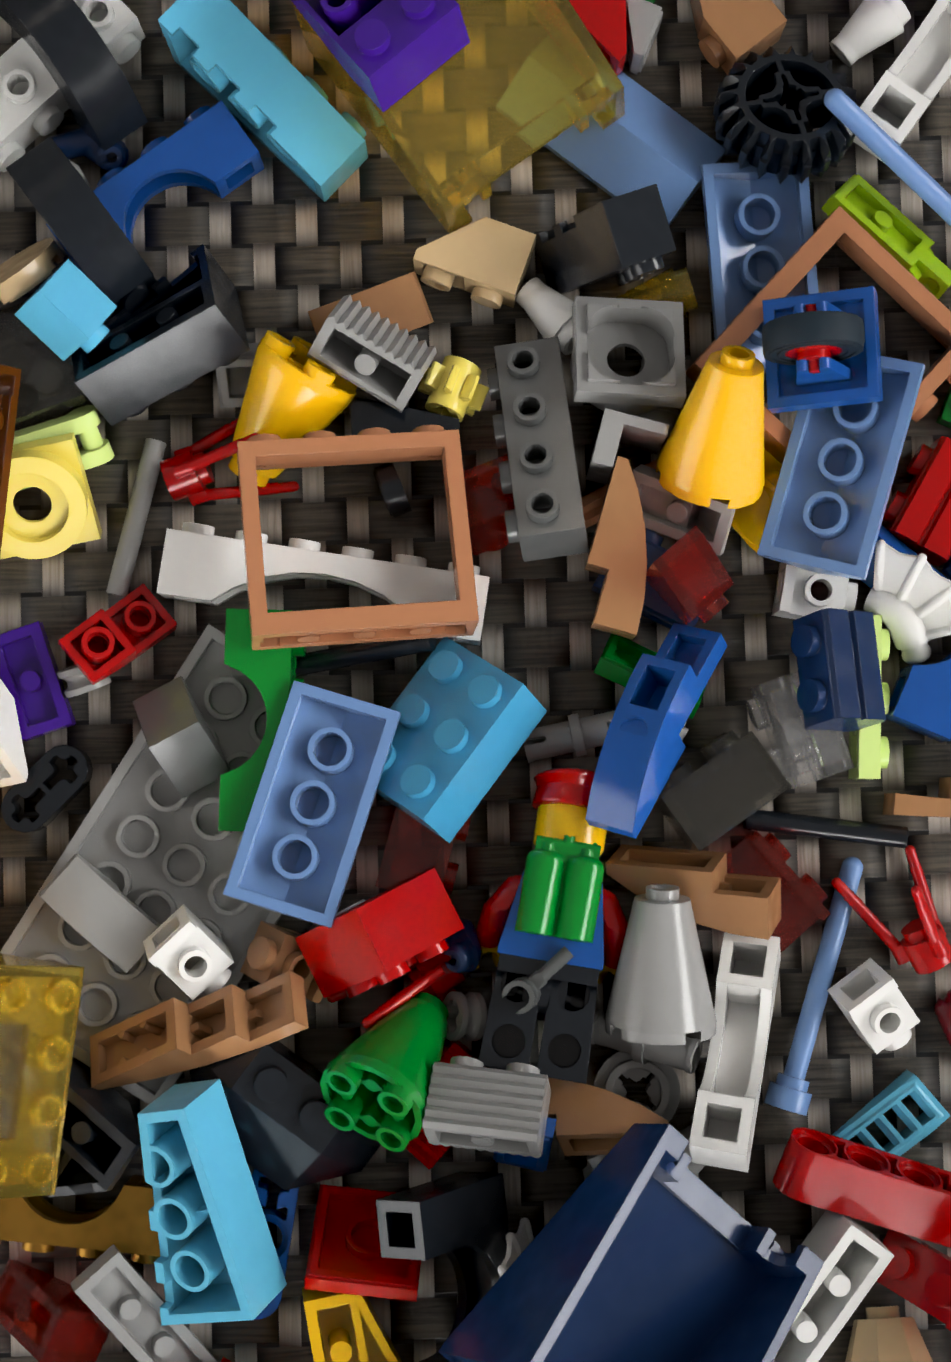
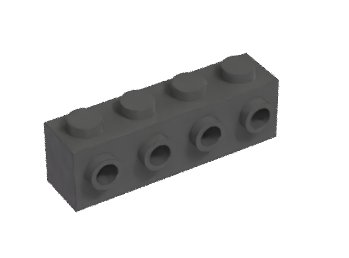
(539, 448)

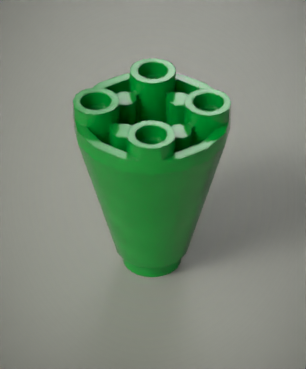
(386, 1074)

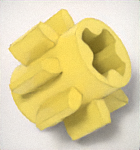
(453, 387)

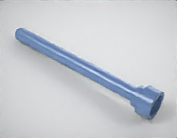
(889, 152)
(790, 1087)

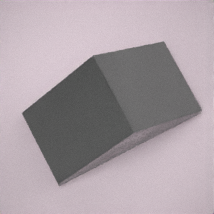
(180, 737)

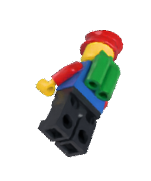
(535, 916)

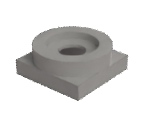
(644, 325)

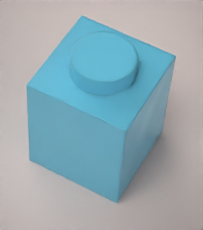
(67, 312)

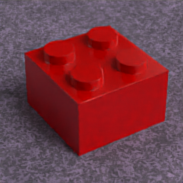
(381, 936)

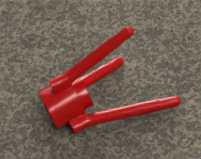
(190, 470)
(924, 937)
(428, 977)

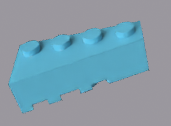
(265, 92)
(206, 1210)

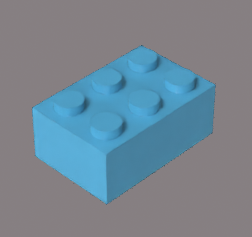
(454, 737)

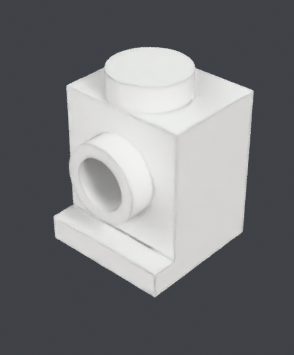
(794, 595)
(182, 938)
(875, 1007)

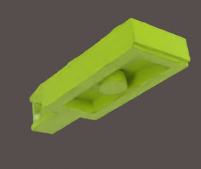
(892, 232)

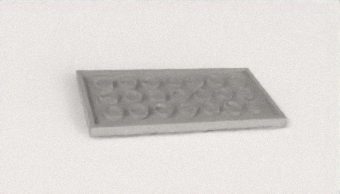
(160, 857)

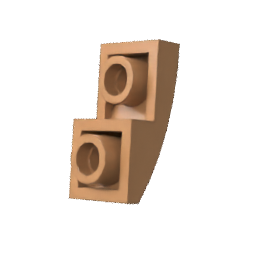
(397, 299)

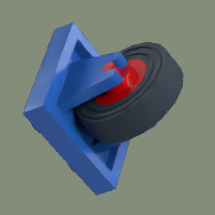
(822, 350)

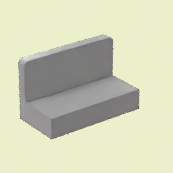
(623, 430)

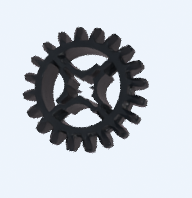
(779, 126)

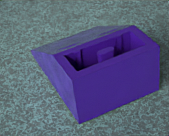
(388, 42)

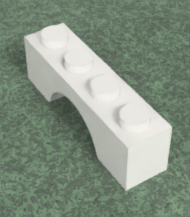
(913, 78)
(736, 1054)

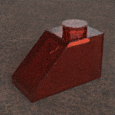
(691, 578)
(48, 1316)

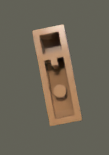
(735, 28)

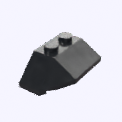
(283, 1120)
(96, 1137)

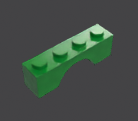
(273, 675)

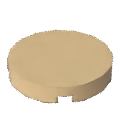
(28, 269)

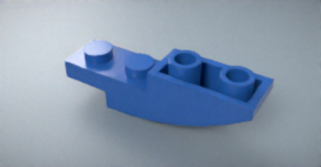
(646, 728)

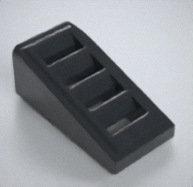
(372, 414)

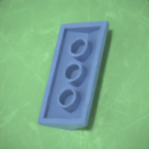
(641, 150)
(750, 236)
(841, 478)
(312, 804)

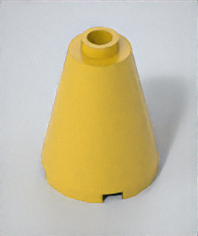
(719, 434)

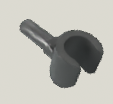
(538, 979)

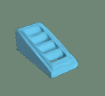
(917, 1128)

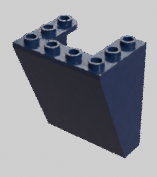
(641, 1272)

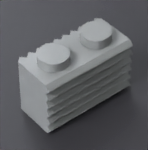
(372, 352)
(487, 1107)

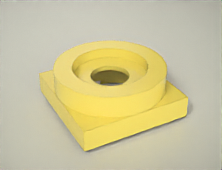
(58, 470)

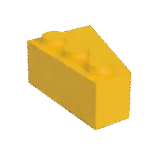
(345, 1329)

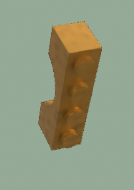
(121, 1223)

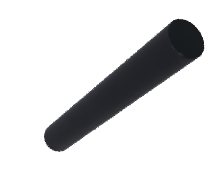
(359, 654)
(827, 828)

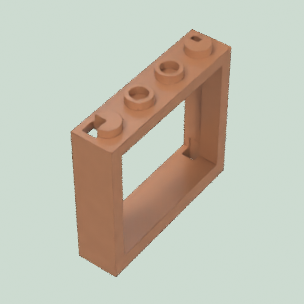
(884, 269)
(361, 623)

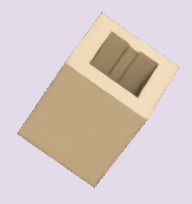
(480, 259)

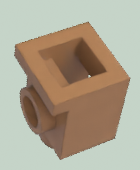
(276, 952)

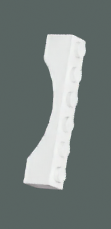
(213, 570)

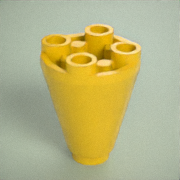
(288, 395)

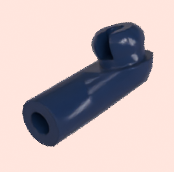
(78, 144)
(464, 949)

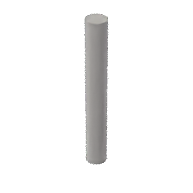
(136, 517)

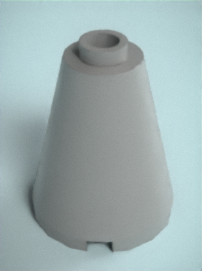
(661, 973)

